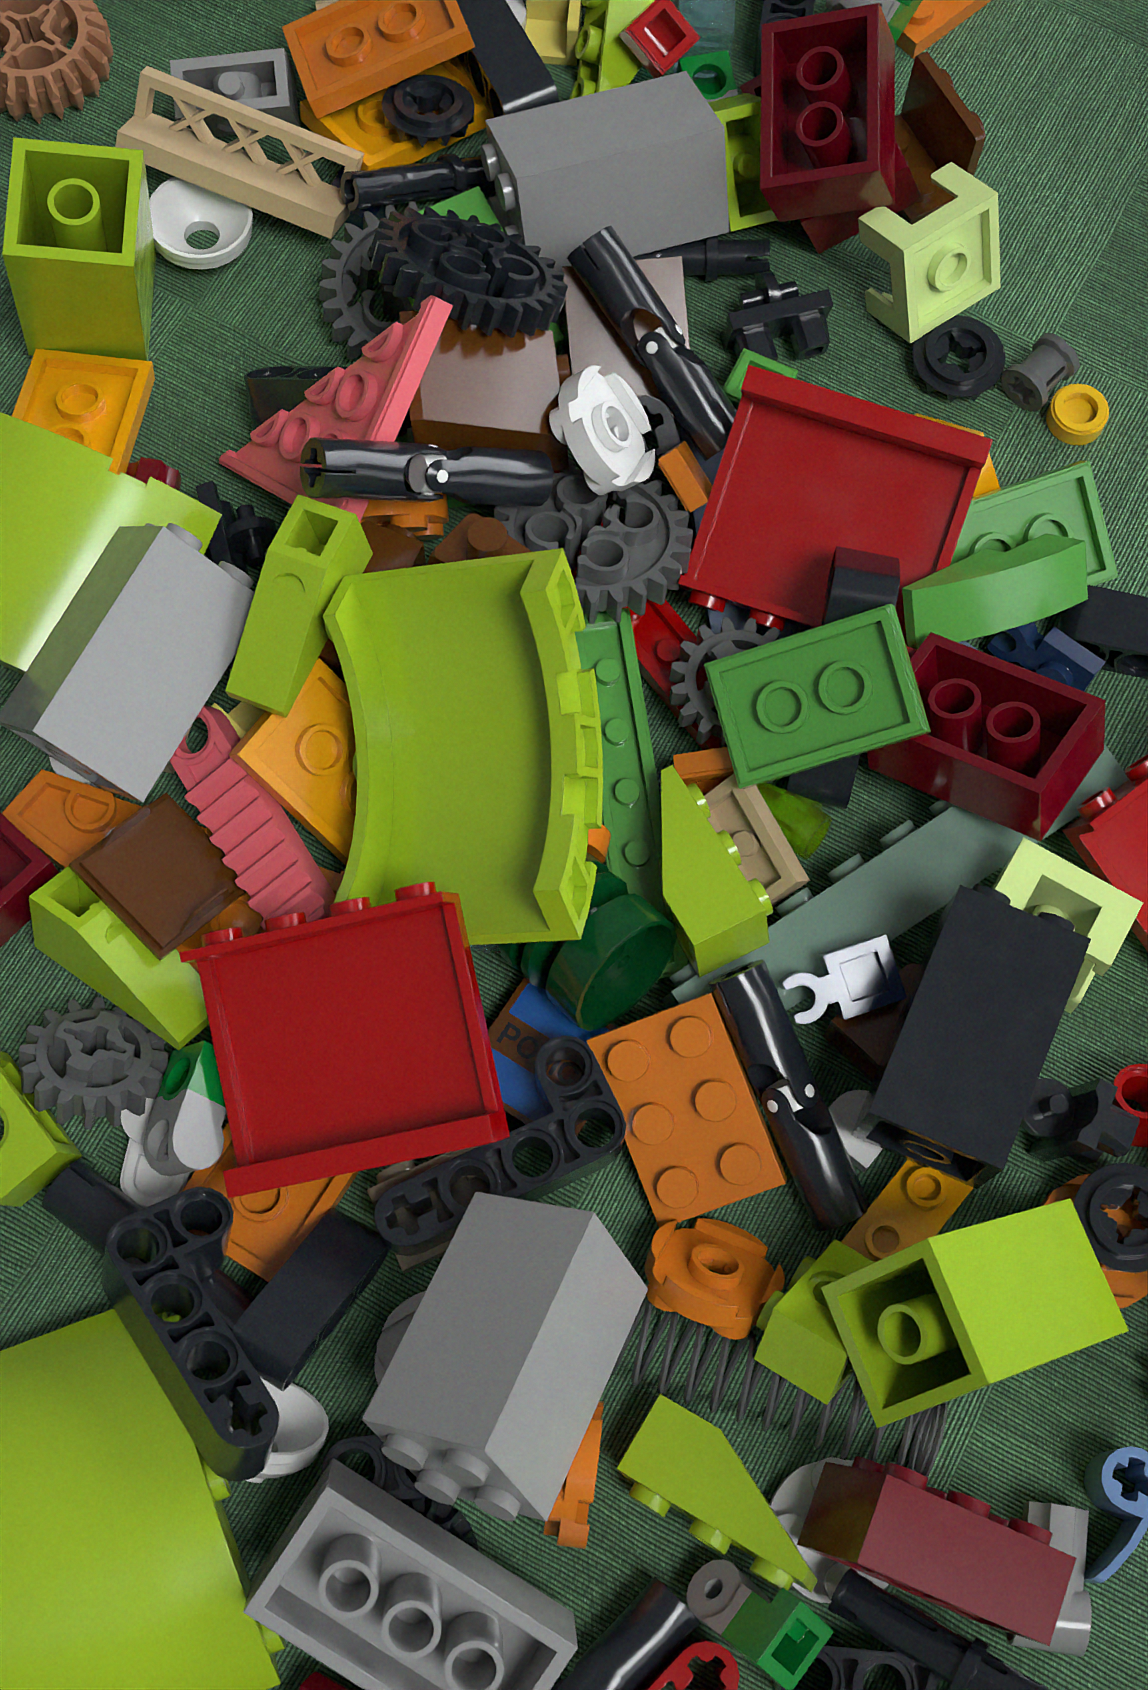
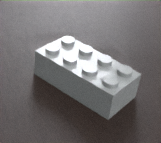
(403, 1598)

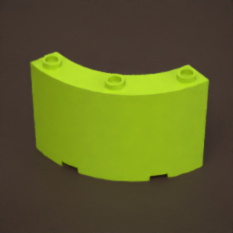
(56, 522)
(473, 741)
(114, 1530)

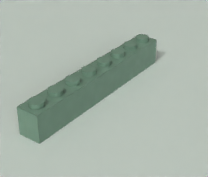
(891, 890)

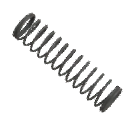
(927, 1436)

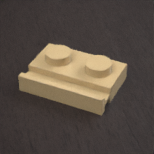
(758, 838)

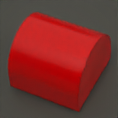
(659, 37)

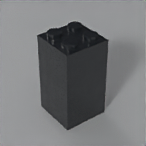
(972, 1036)

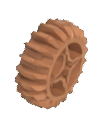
(37, 66)

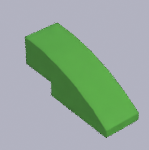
(997, 590)

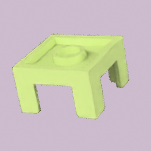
(940, 260)
(1047, 883)

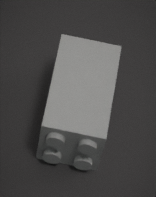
(622, 158)
(132, 659)
(507, 1356)

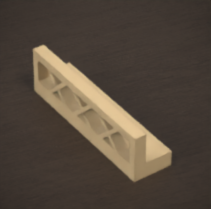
(226, 167)

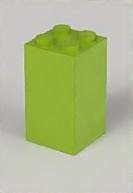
(80, 248)
(972, 1309)

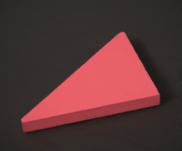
(347, 403)

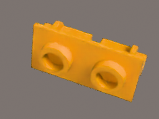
(906, 1211)

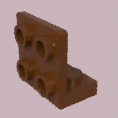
(934, 132)

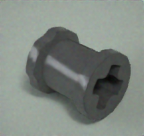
(1040, 372)

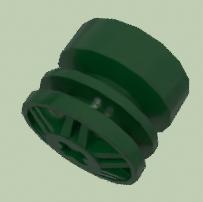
(612, 964)

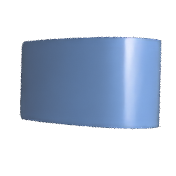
(1130, 1507)

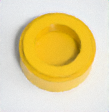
(1077, 414)

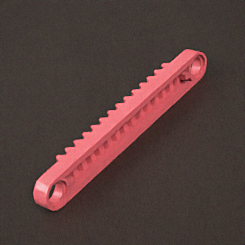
(250, 827)

